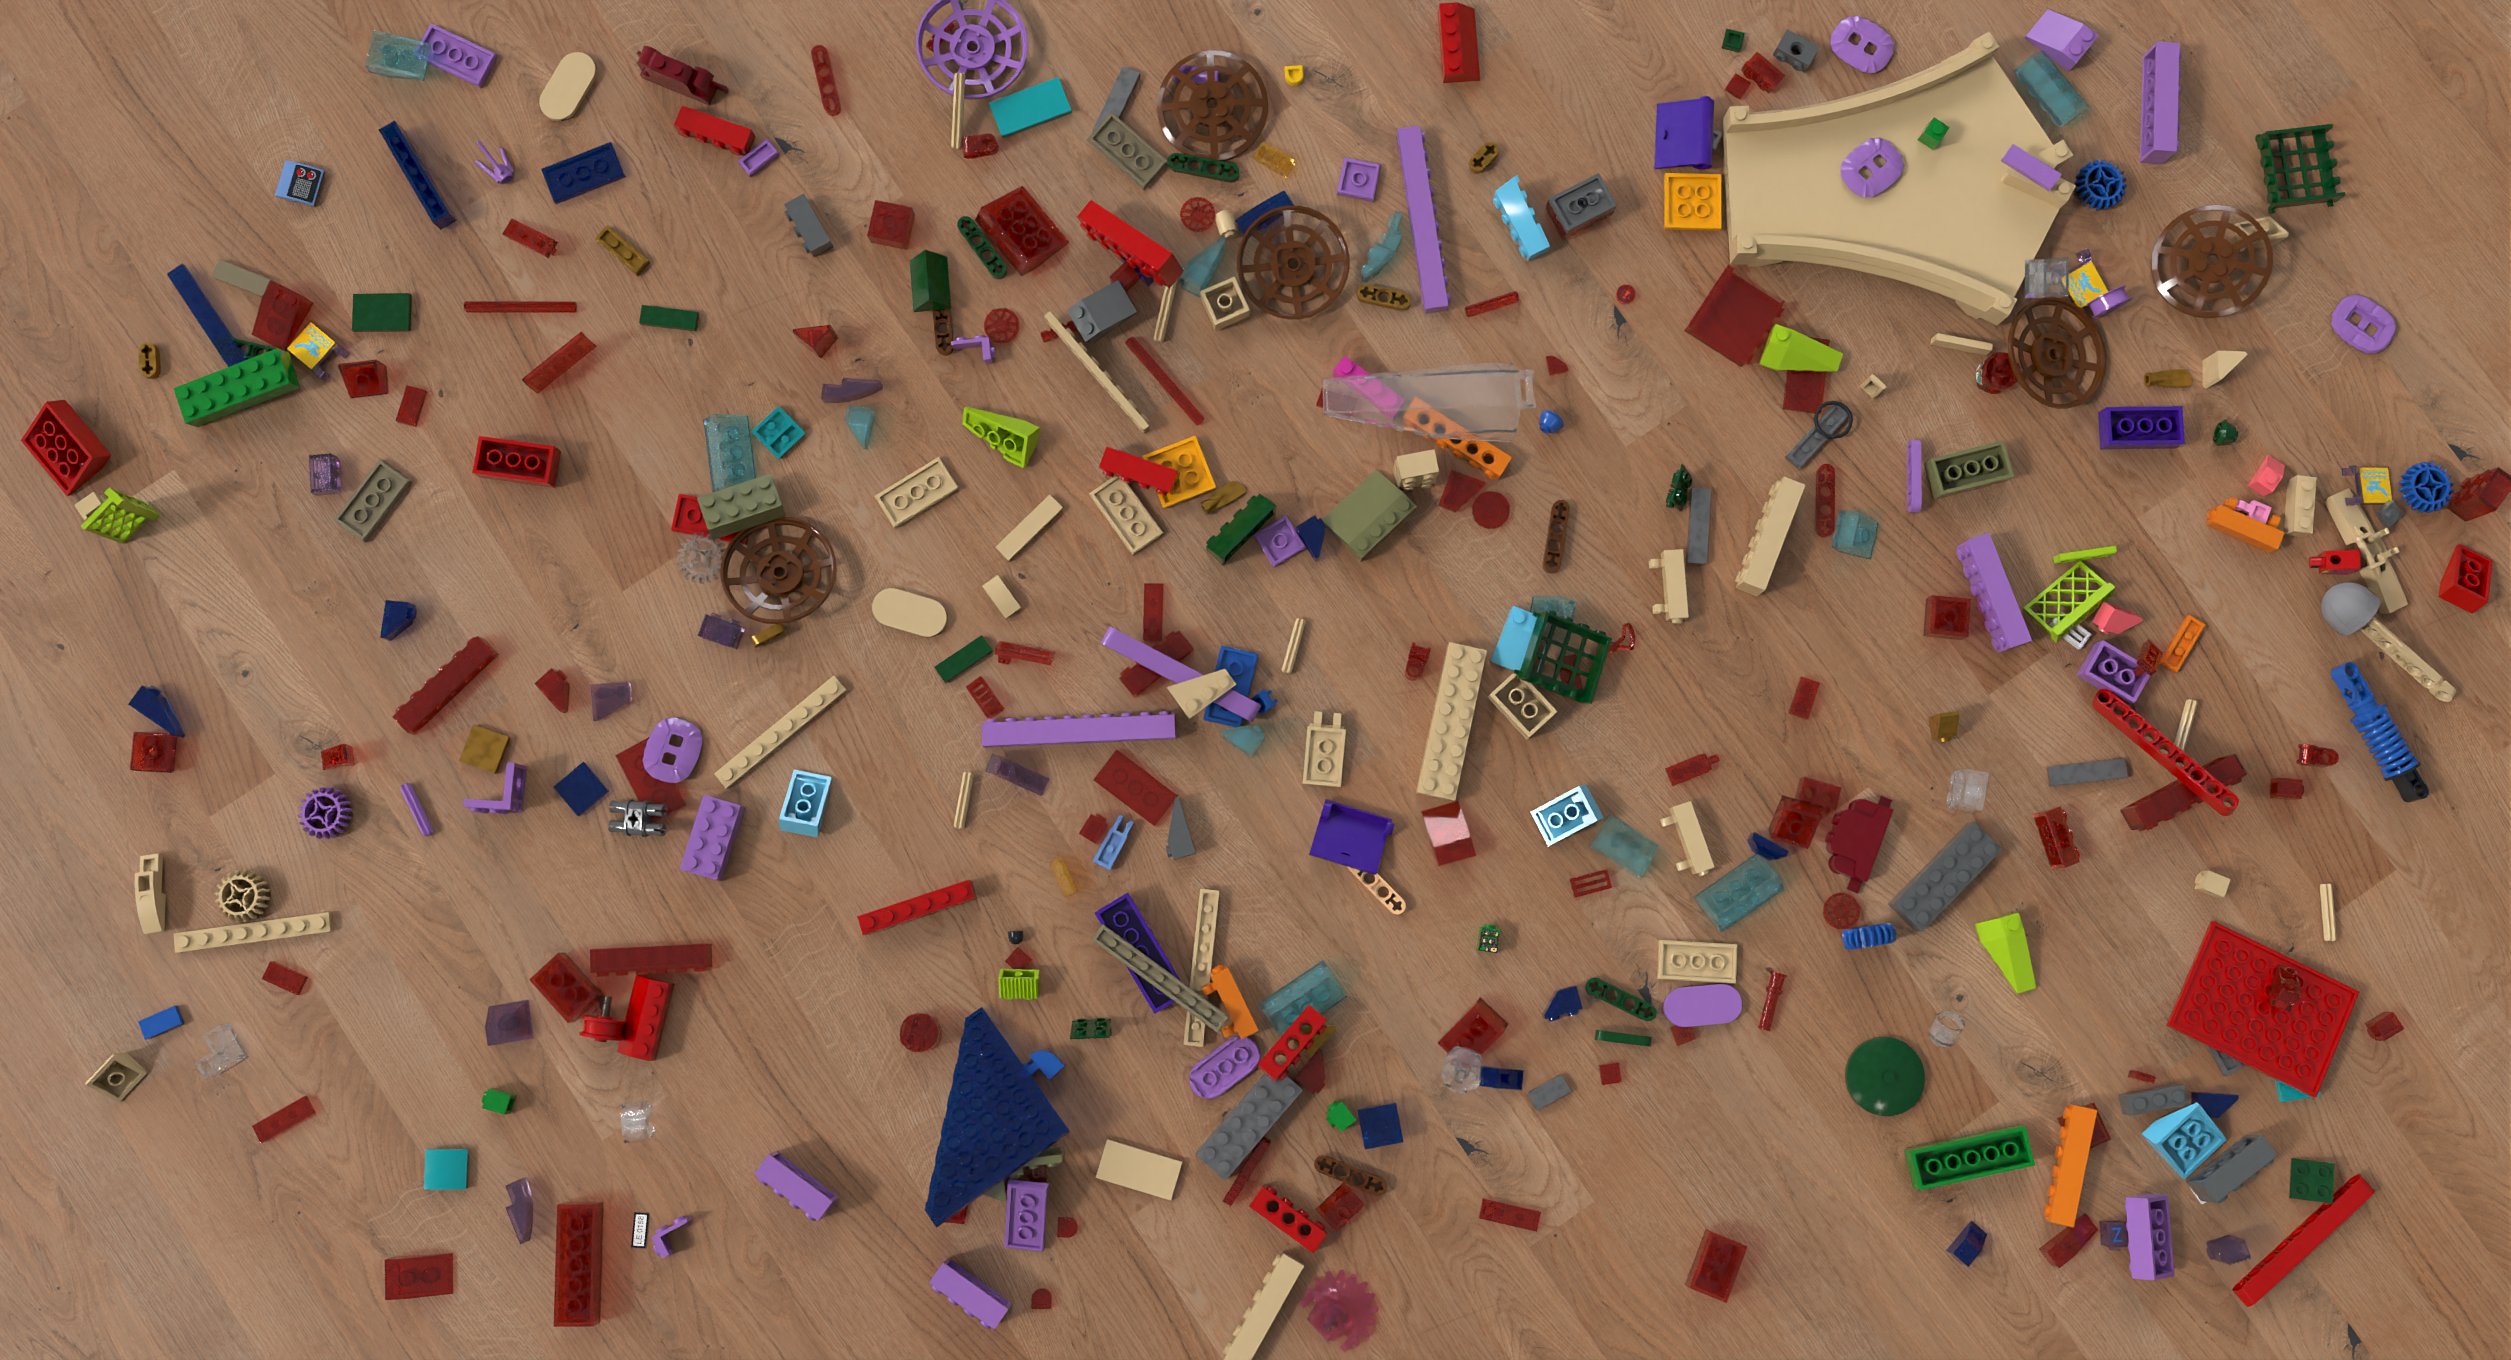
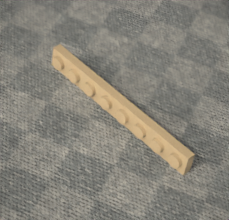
(1102, 377)
(780, 732)
(253, 932)
(1202, 960)

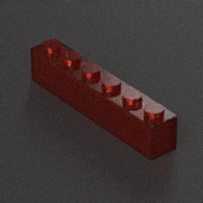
(445, 685)
(650, 958)

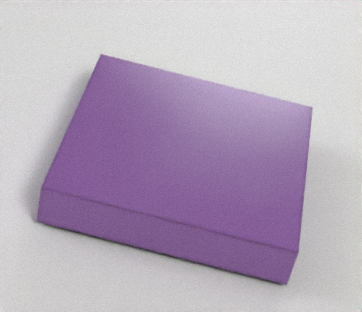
(1358, 179)
(1279, 541)

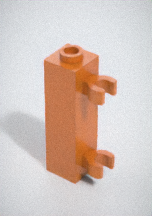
(2245, 528)
(1229, 992)

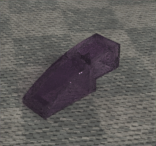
(850, 390)
(521, 1209)

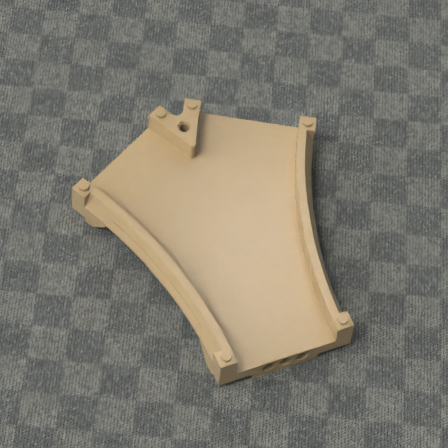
(1946, 223)

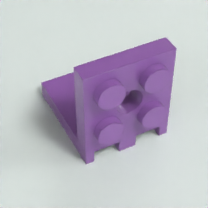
(512, 796)

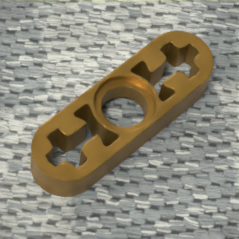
(1398, 294)

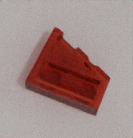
(1459, 490)

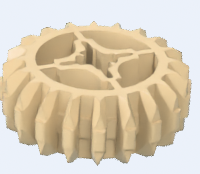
(251, 907)

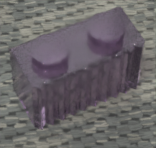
(324, 474)
(721, 631)
(2228, 1250)

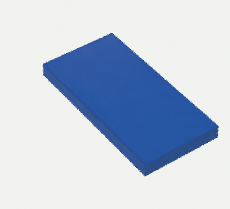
(1241, 668)

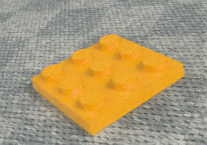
(1692, 201)
(1190, 463)

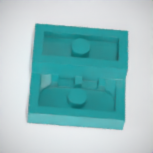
(778, 432)
(445, 1169)

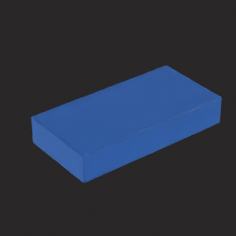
(161, 1022)

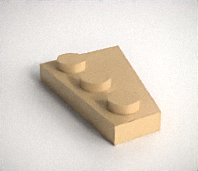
(1201, 691)

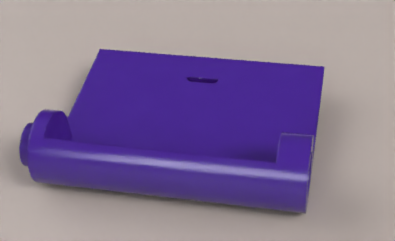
(1688, 135)
(1351, 833)

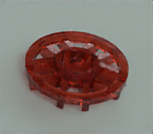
(1197, 214)
(1001, 325)
(1841, 911)

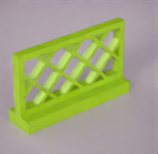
(126, 505)
(2078, 614)

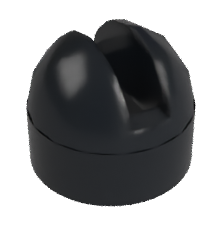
(1015, 937)

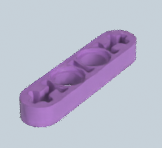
(1914, 491)

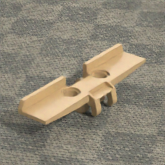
(2382, 583)

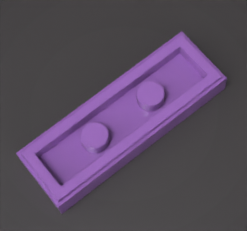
(2031, 167)

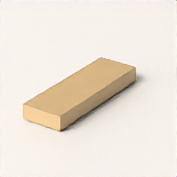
(1961, 344)

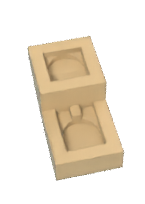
(1001, 596)

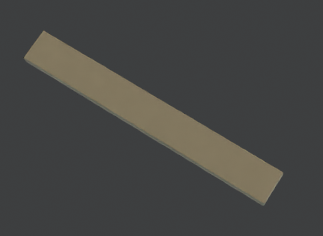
(1160, 978)

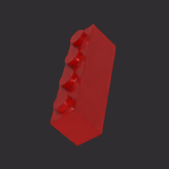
(714, 131)
(1139, 470)

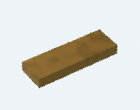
(622, 250)

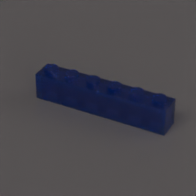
(417, 175)

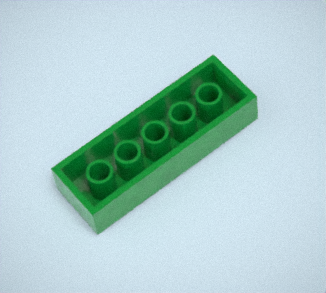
(237, 387)
(1969, 1157)

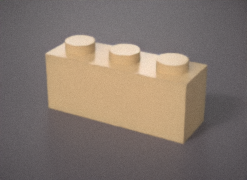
(2300, 506)

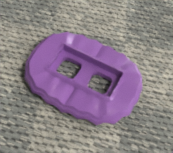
(1855, 55)
(1863, 157)
(2369, 313)
(659, 744)

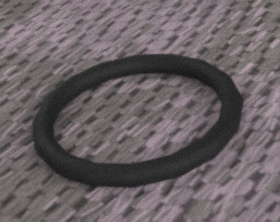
(1824, 433)

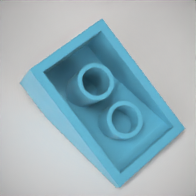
(1514, 639)
(805, 803)
(1567, 814)

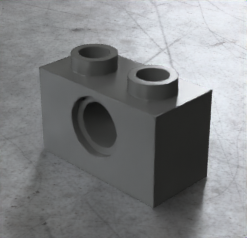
(1805, 49)

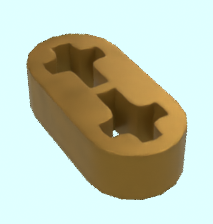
(1480, 154)
(147, 361)
(768, 635)

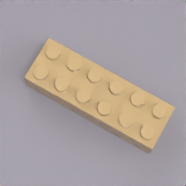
(1770, 536)

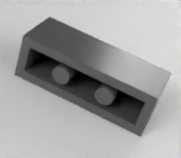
(807, 226)
(2153, 1099)

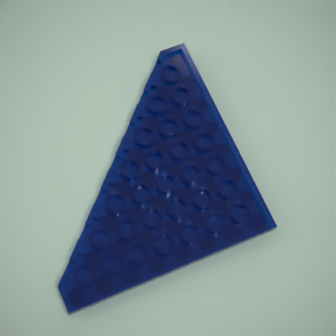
(991, 1121)

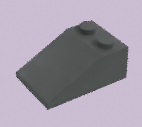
(1102, 312)

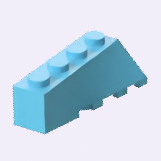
(1521, 220)

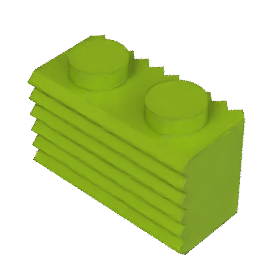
(1019, 984)

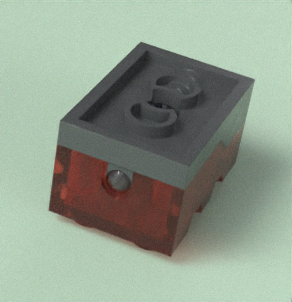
(1581, 206)

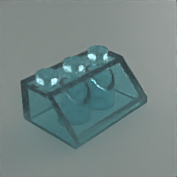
(1624, 846)

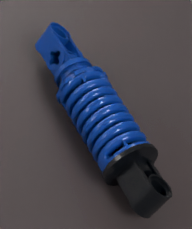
(2381, 734)

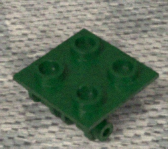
(1681, 482)
(1089, 1029)
(2312, 1180)

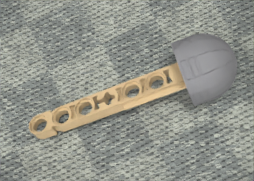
(2352, 608)

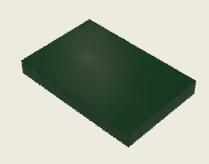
(381, 312)

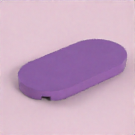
(1702, 1005)
(1224, 1067)

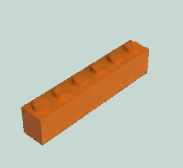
(2070, 1165)

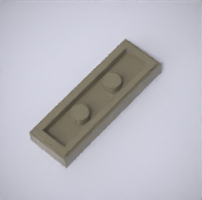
(241, 278)

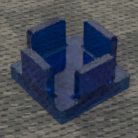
(1380, 1125)

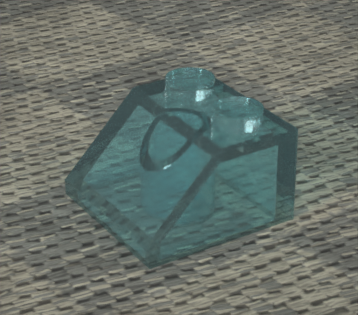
(1855, 534)
(1245, 738)

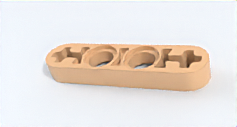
(1373, 888)

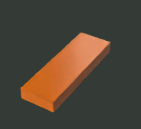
(2182, 644)

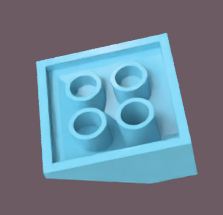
(2185, 1138)

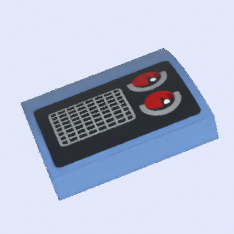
(299, 183)

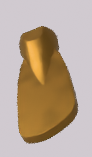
(2168, 378)
(1223, 496)

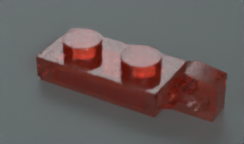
(1690, 768)

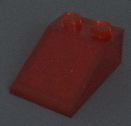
(280, 315)
(1448, 833)
(1475, 1029)
(418, 1276)

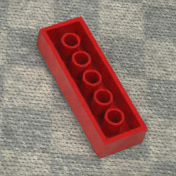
(1130, 244)

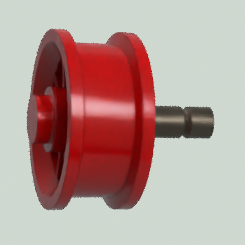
(603, 1026)

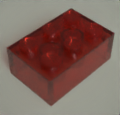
(2481, 494)
(566, 987)
(1716, 1265)

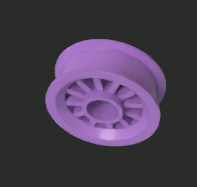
(2109, 301)

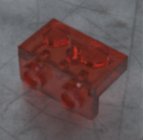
(1762, 72)

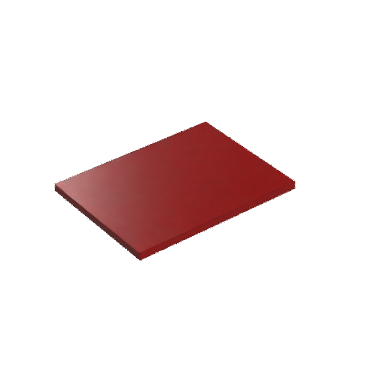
(2231, 1012)

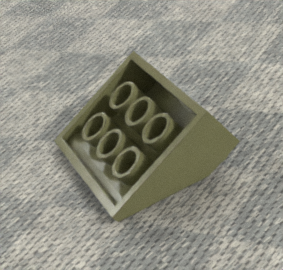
(1369, 515)

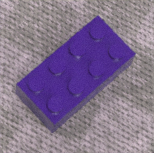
(2141, 427)

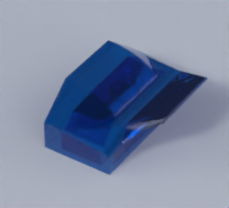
(1766, 848)

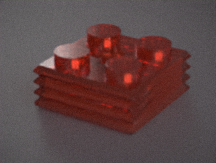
(142, 749)

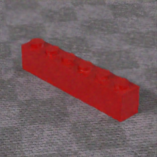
(917, 907)

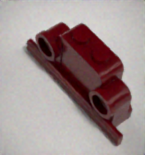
(678, 76)
(1857, 839)

